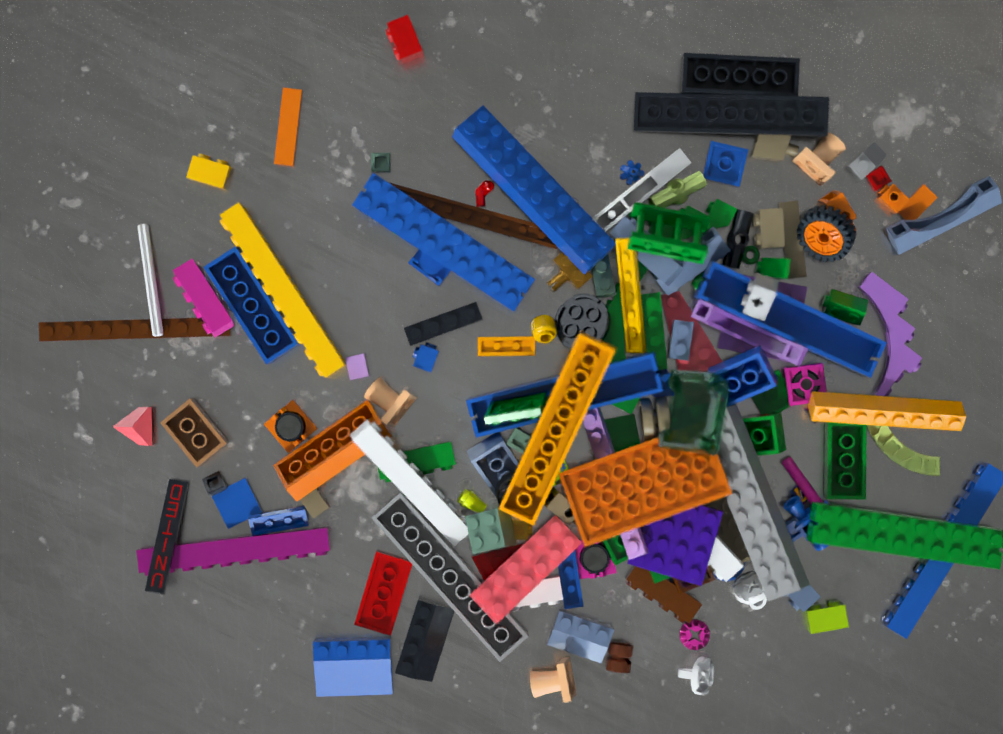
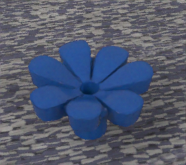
(628, 172)

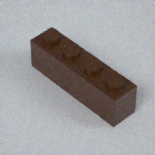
(665, 593)

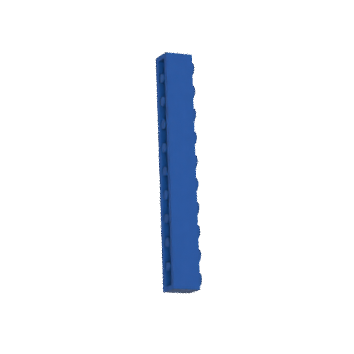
(931, 572)

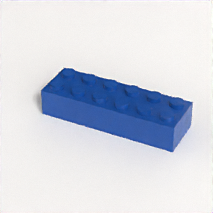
(251, 305)

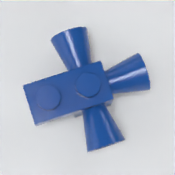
(799, 523)

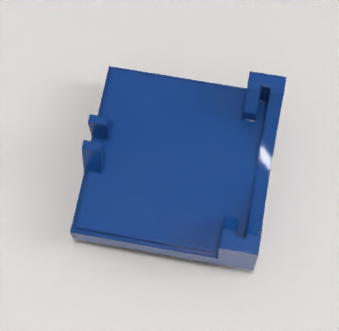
(429, 267)

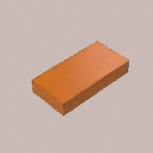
(918, 203)

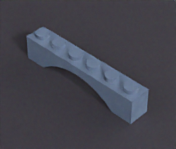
(978, 199)

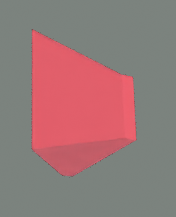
(137, 426)

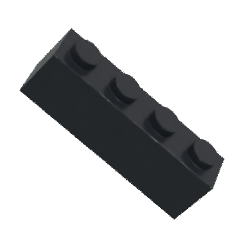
(443, 323)

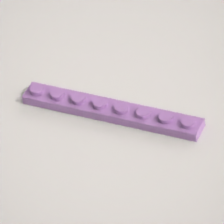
(602, 447)

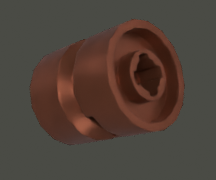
(619, 657)

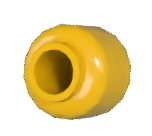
(543, 328)

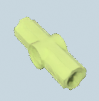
(678, 190)

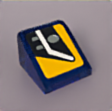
(795, 491)

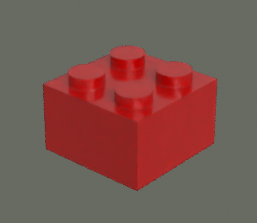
(405, 39)

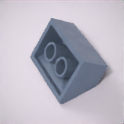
(580, 636)

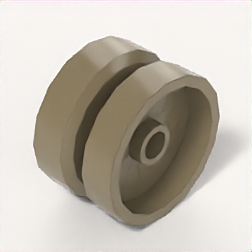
(656, 418)

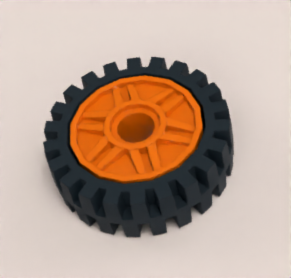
(826, 233)

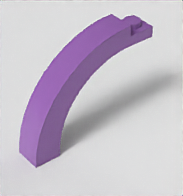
(749, 333)

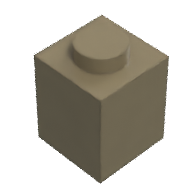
(315, 503)

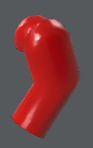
(481, 191)

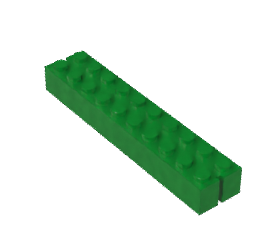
(905, 535)

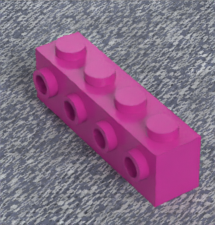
(203, 298)

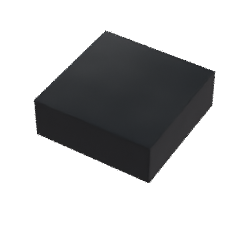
(214, 483)

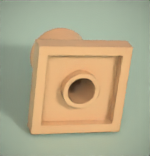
(816, 162)
(389, 401)
(553, 681)

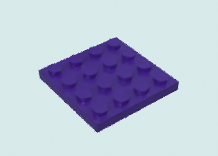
(681, 544)

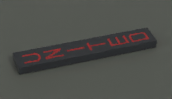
(166, 537)

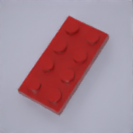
(383, 593)

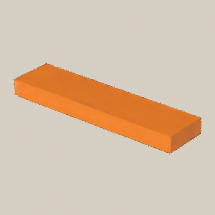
(288, 126)

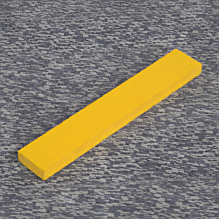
(630, 297)

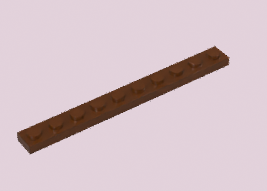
(480, 217)
(121, 329)

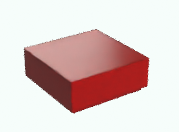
(878, 178)

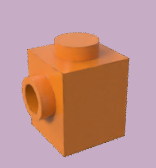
(892, 198)

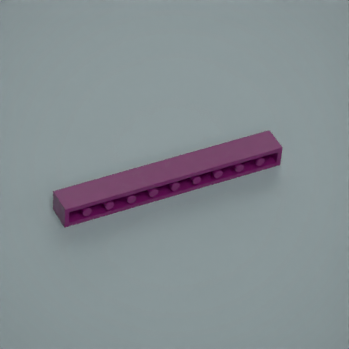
(243, 549)

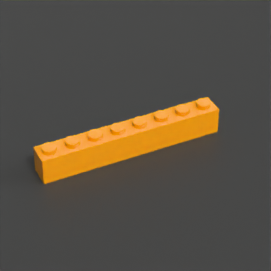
(886, 411)

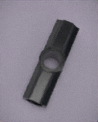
(741, 226)

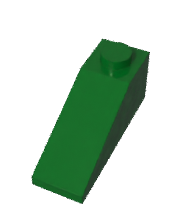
(773, 267)

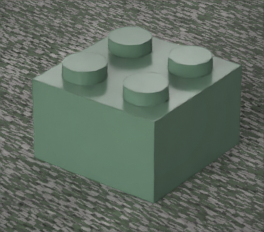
(490, 531)

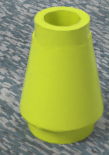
(471, 501)

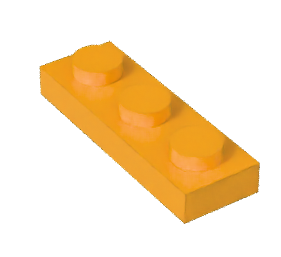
(506, 346)

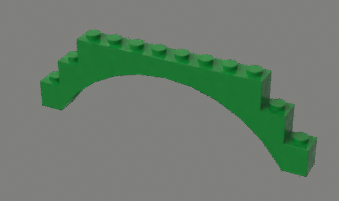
(720, 217)

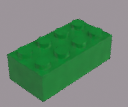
(845, 461)

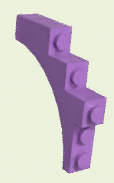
(899, 356)

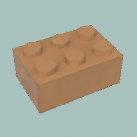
(194, 432)

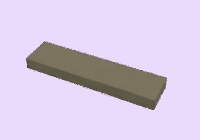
(792, 247)

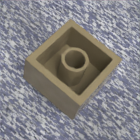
(769, 229)

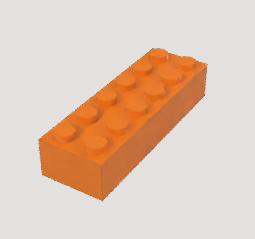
(326, 453)

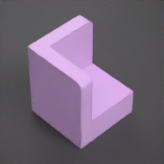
(357, 366)

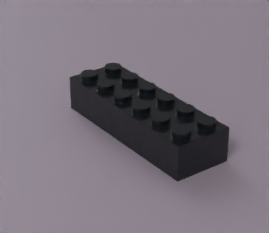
(739, 75)

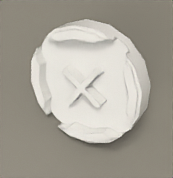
(749, 591)
(701, 675)

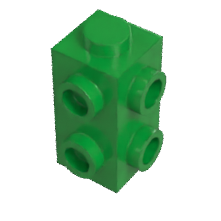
(845, 306)

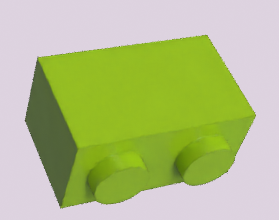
(826, 617)

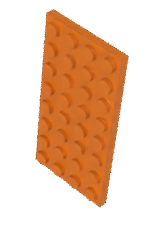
(640, 488)

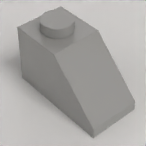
(866, 161)

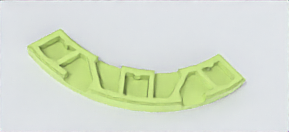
(903, 455)

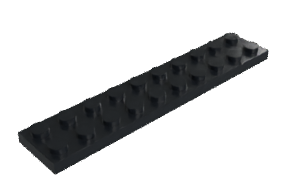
(731, 114)

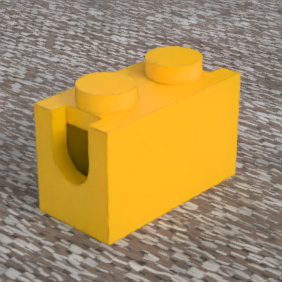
(208, 171)

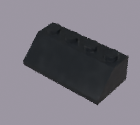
(424, 640)

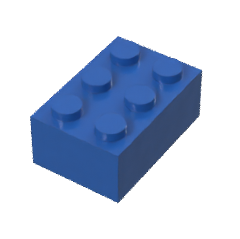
(746, 375)

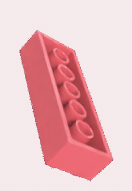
(525, 569)

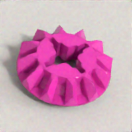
(685, 634)

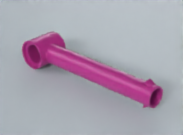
(801, 480)

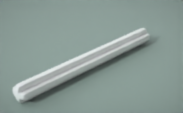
(150, 280)

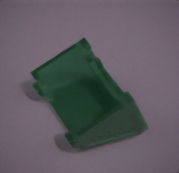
(696, 412)

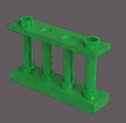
(664, 246)

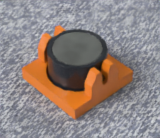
(290, 427)

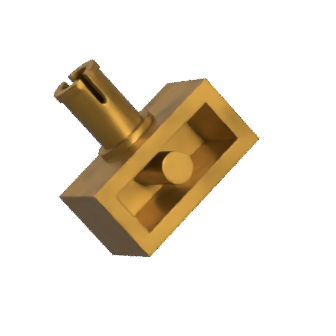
(568, 272)

